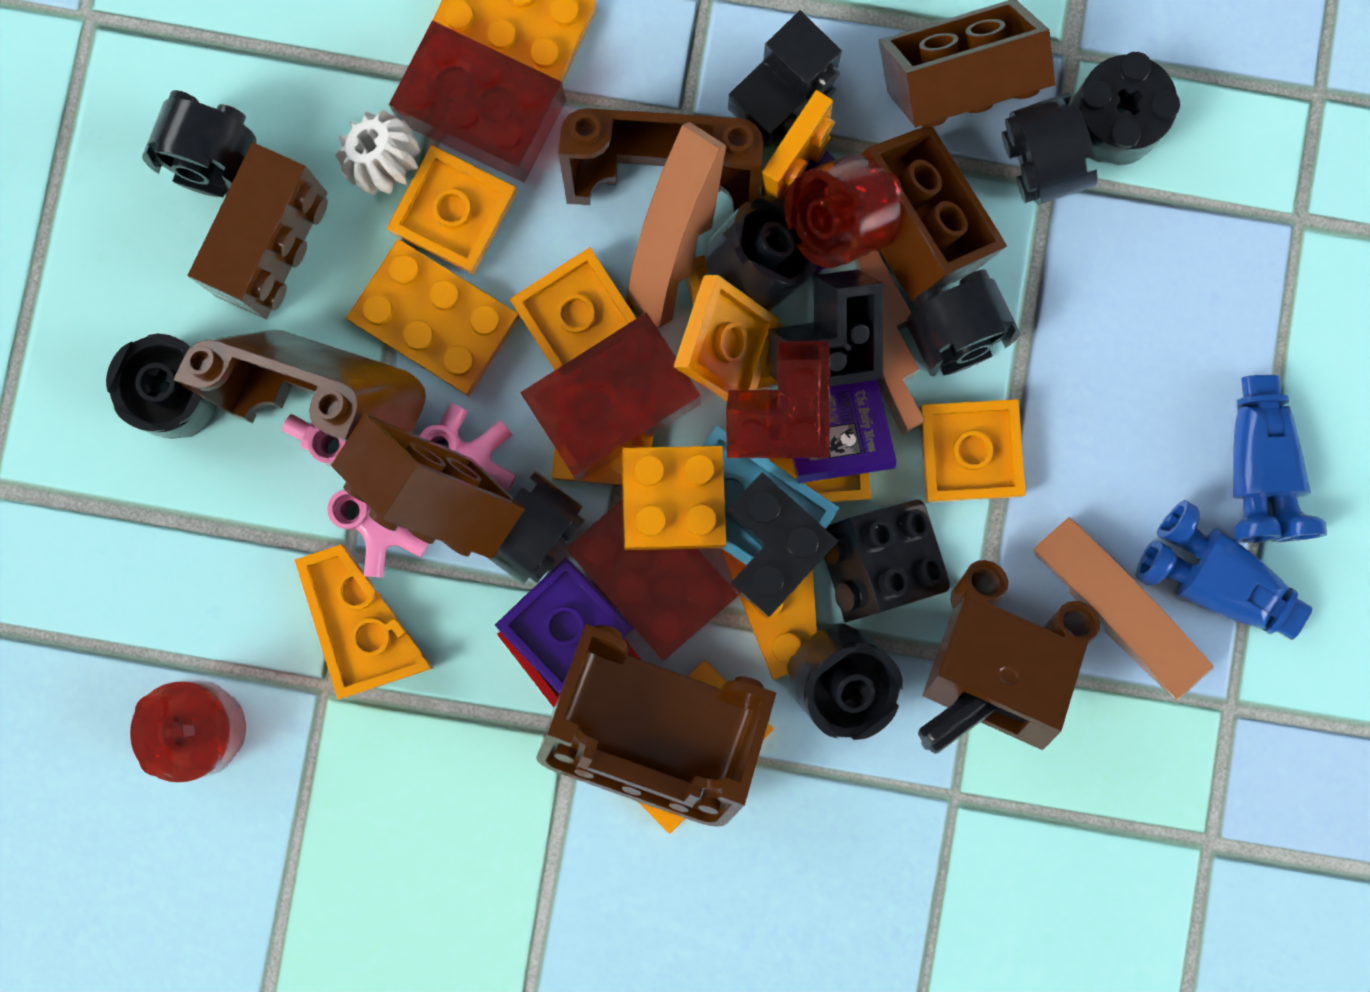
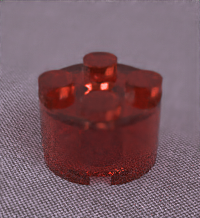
(843, 210)
(159, 734)

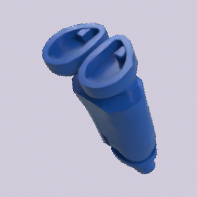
(1269, 466)
(1226, 578)

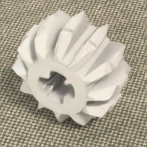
(378, 152)

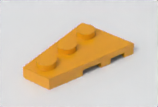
(355, 625)
(786, 628)

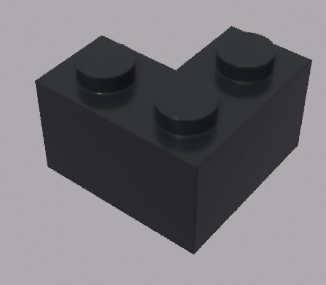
(792, 69)
(850, 318)
(789, 539)

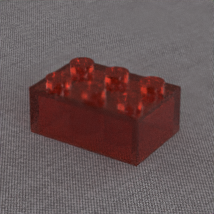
(478, 101)
(611, 397)
(658, 591)

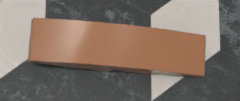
(676, 217)
(897, 359)
(1123, 609)

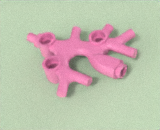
(377, 537)

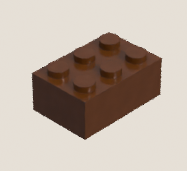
(967, 63)
(941, 220)
(260, 231)
(425, 489)

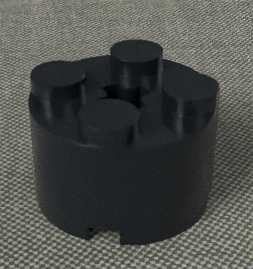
(1144, 94)
(198, 143)
(1050, 148)
(759, 253)
(961, 324)
(135, 384)
(546, 518)
(845, 682)

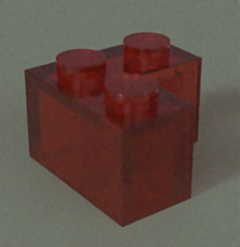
(785, 420)

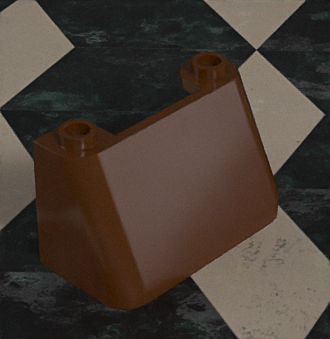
(599, 139)
(263, 366)
(655, 731)

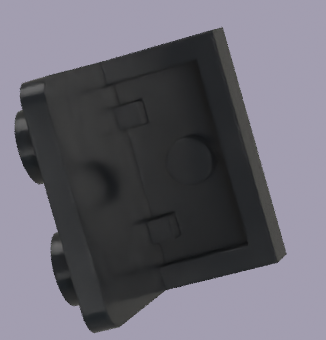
(885, 560)

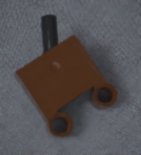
(1002, 666)

